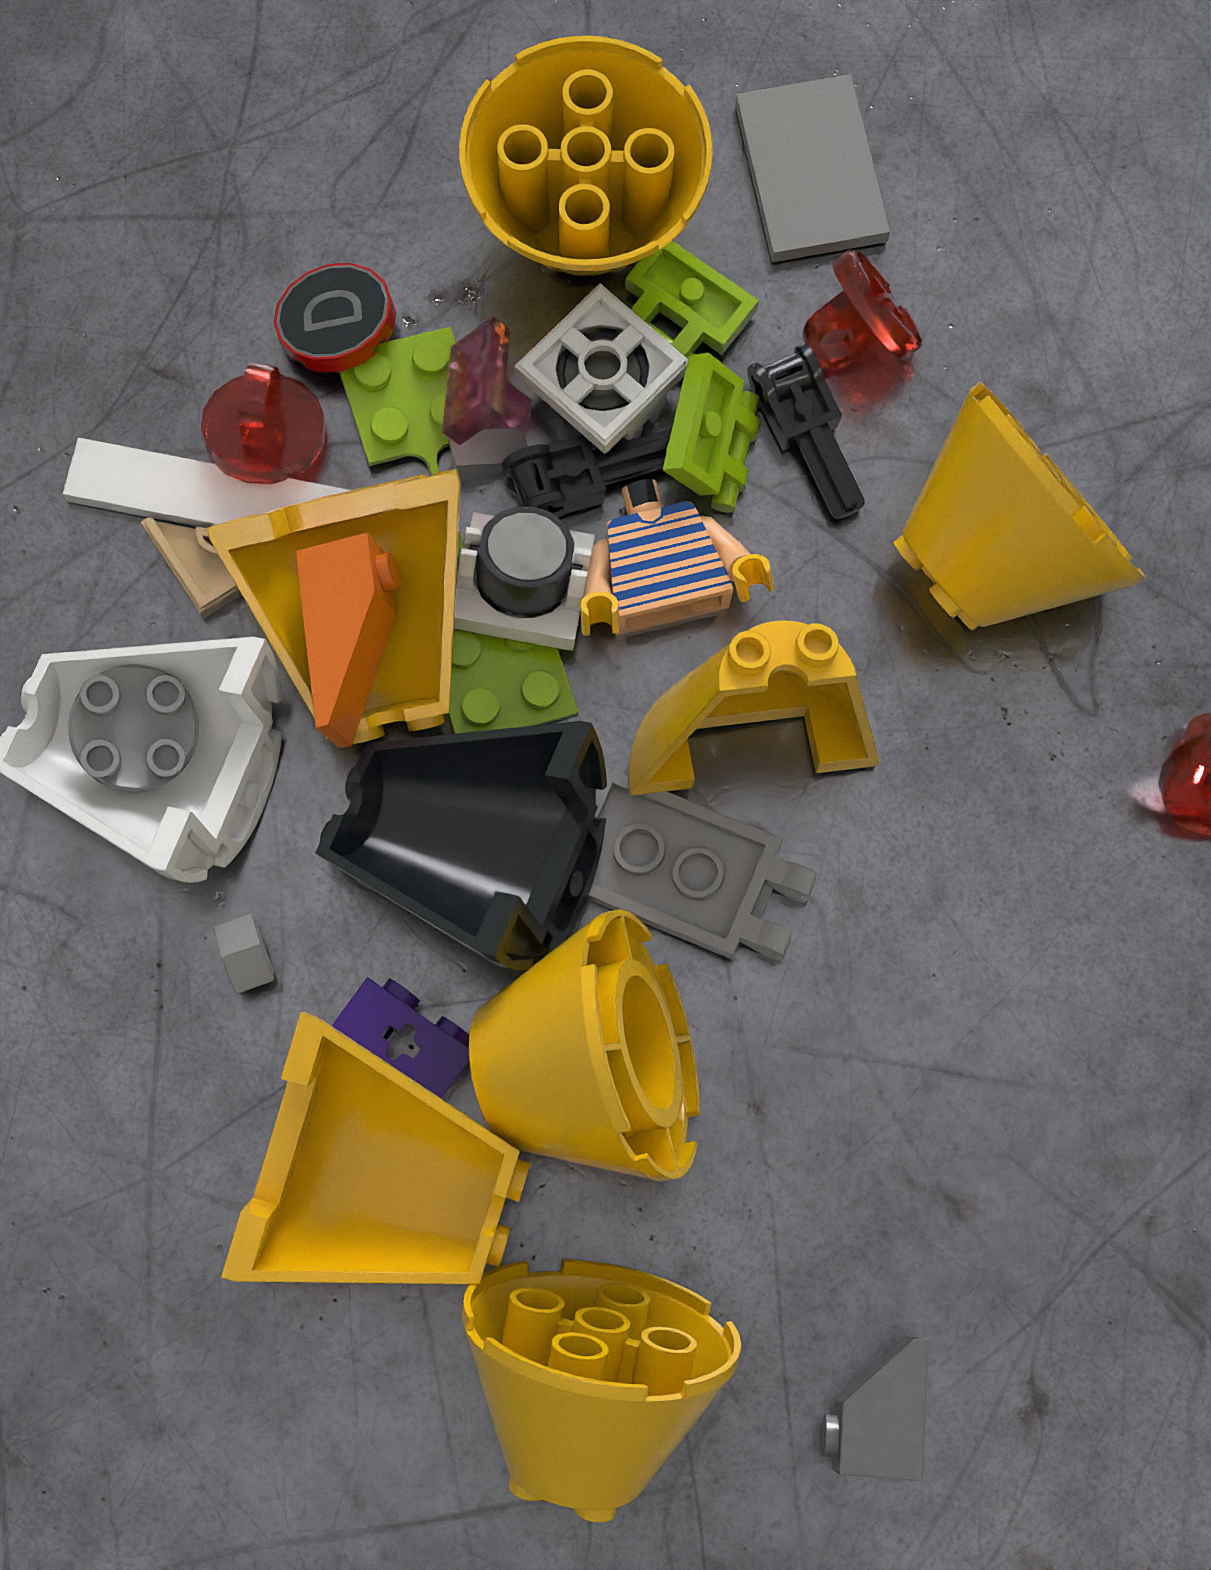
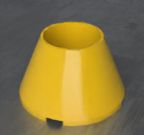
(591, 1056)

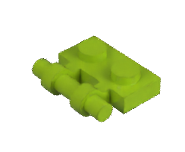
(691, 296)
(712, 432)

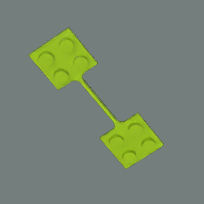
(400, 414)

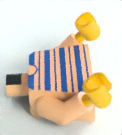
(664, 565)

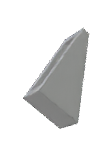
(485, 451)

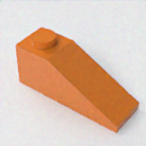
(347, 624)

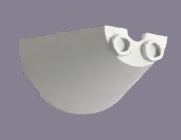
(208, 807)

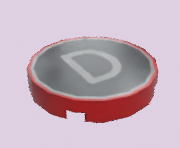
(335, 317)

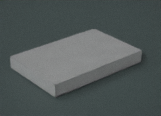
(812, 168)

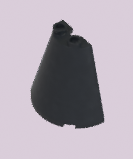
(478, 833)

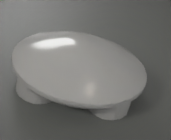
(133, 727)

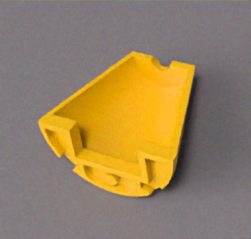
(407, 517)
(757, 677)
(371, 1177)

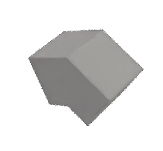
(244, 953)

